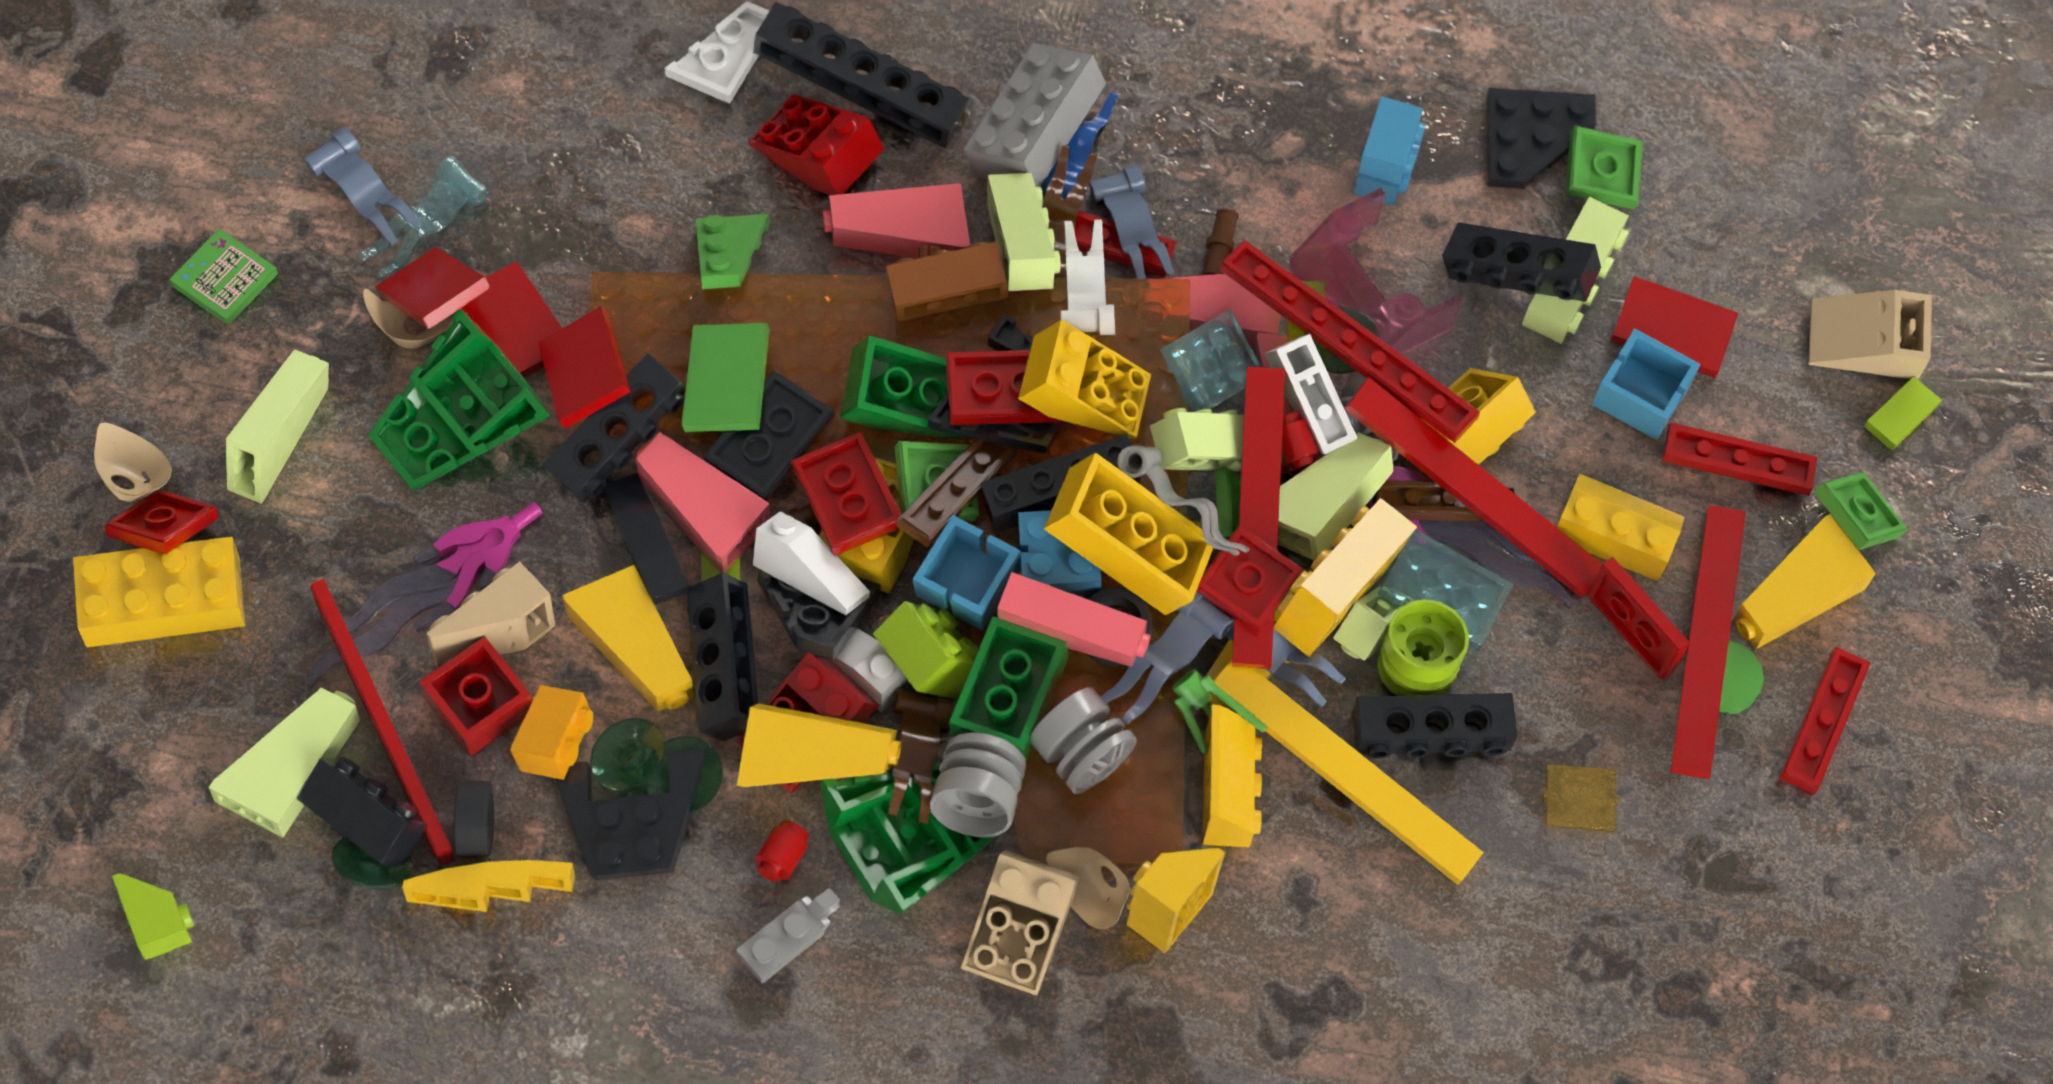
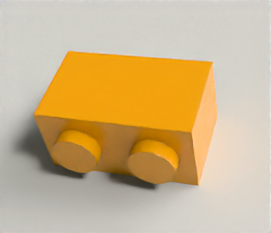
(552, 732)

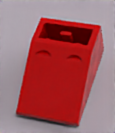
(818, 143)
(824, 690)

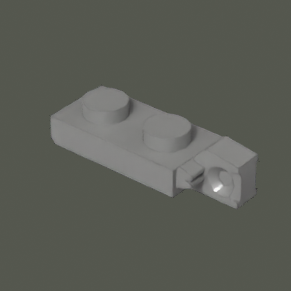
(788, 935)

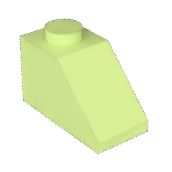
(1366, 625)

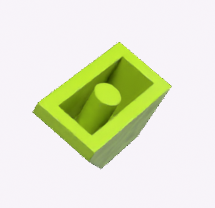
(153, 916)

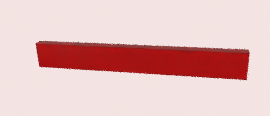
(1349, 341)
(1474, 487)
(1260, 492)
(1708, 643)
(381, 721)

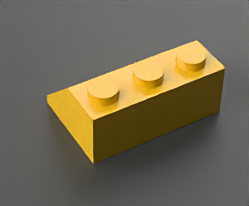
(1502, 410)
(1620, 526)
(1230, 780)
(1172, 893)

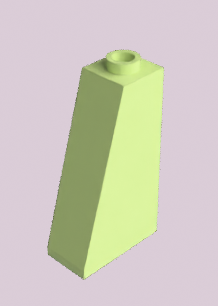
(274, 425)
(1330, 494)
(273, 772)

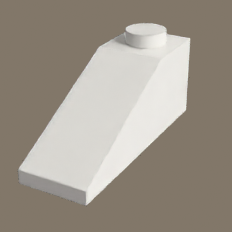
(1312, 393)
(806, 563)
(871, 668)

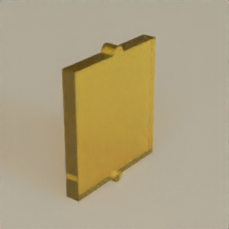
(1581, 798)

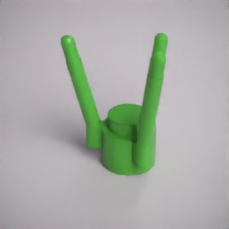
(1194, 693)

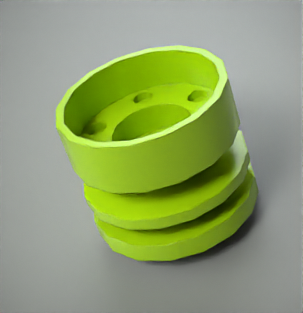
(1423, 649)

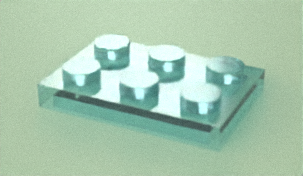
(1210, 361)
(1440, 574)

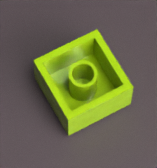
(928, 648)

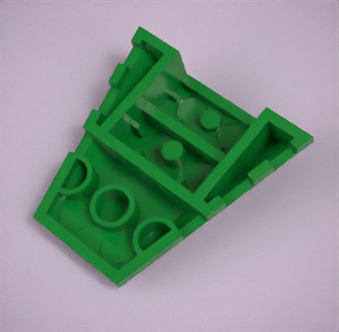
(456, 406)
(889, 853)

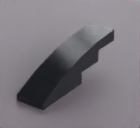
(645, 539)

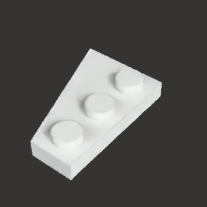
(724, 57)

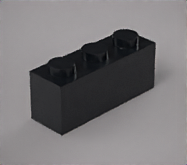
(362, 810)

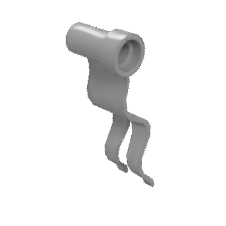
(1141, 460)

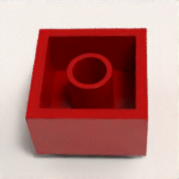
(476, 696)

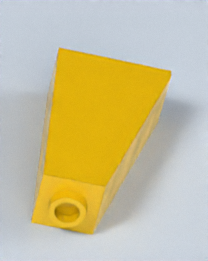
(1805, 584)
(630, 633)
(807, 747)

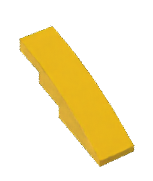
(474, 884)

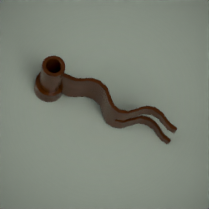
(1065, 209)
(920, 742)

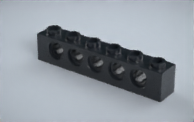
(870, 90)

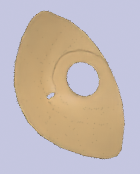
(392, 321)
(128, 455)
(1092, 890)

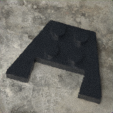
(1026, 436)
(632, 832)

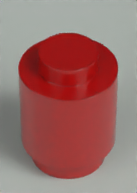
(1297, 442)
(782, 851)

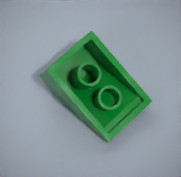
(894, 387)

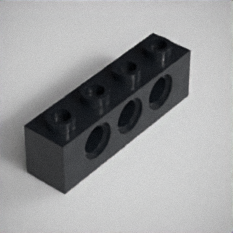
(1522, 261)
(567, 462)
(1039, 485)
(722, 655)
(1450, 711)

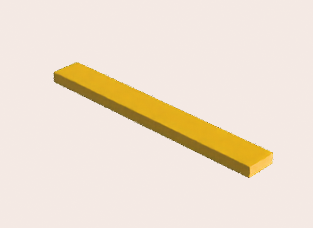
(1351, 772)

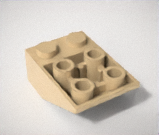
(1872, 333)
(507, 612)
(1020, 921)

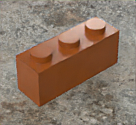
(947, 280)

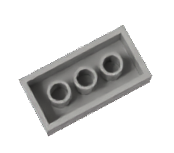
(1036, 113)

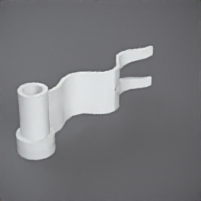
(1086, 285)

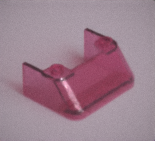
(1328, 259)

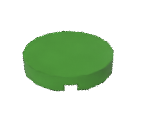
(1741, 679)

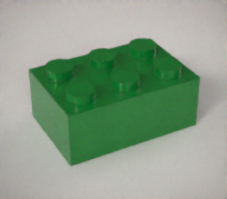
(1010, 684)

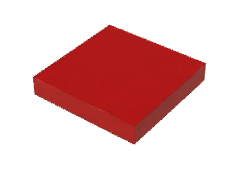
(161, 521)
(1251, 582)

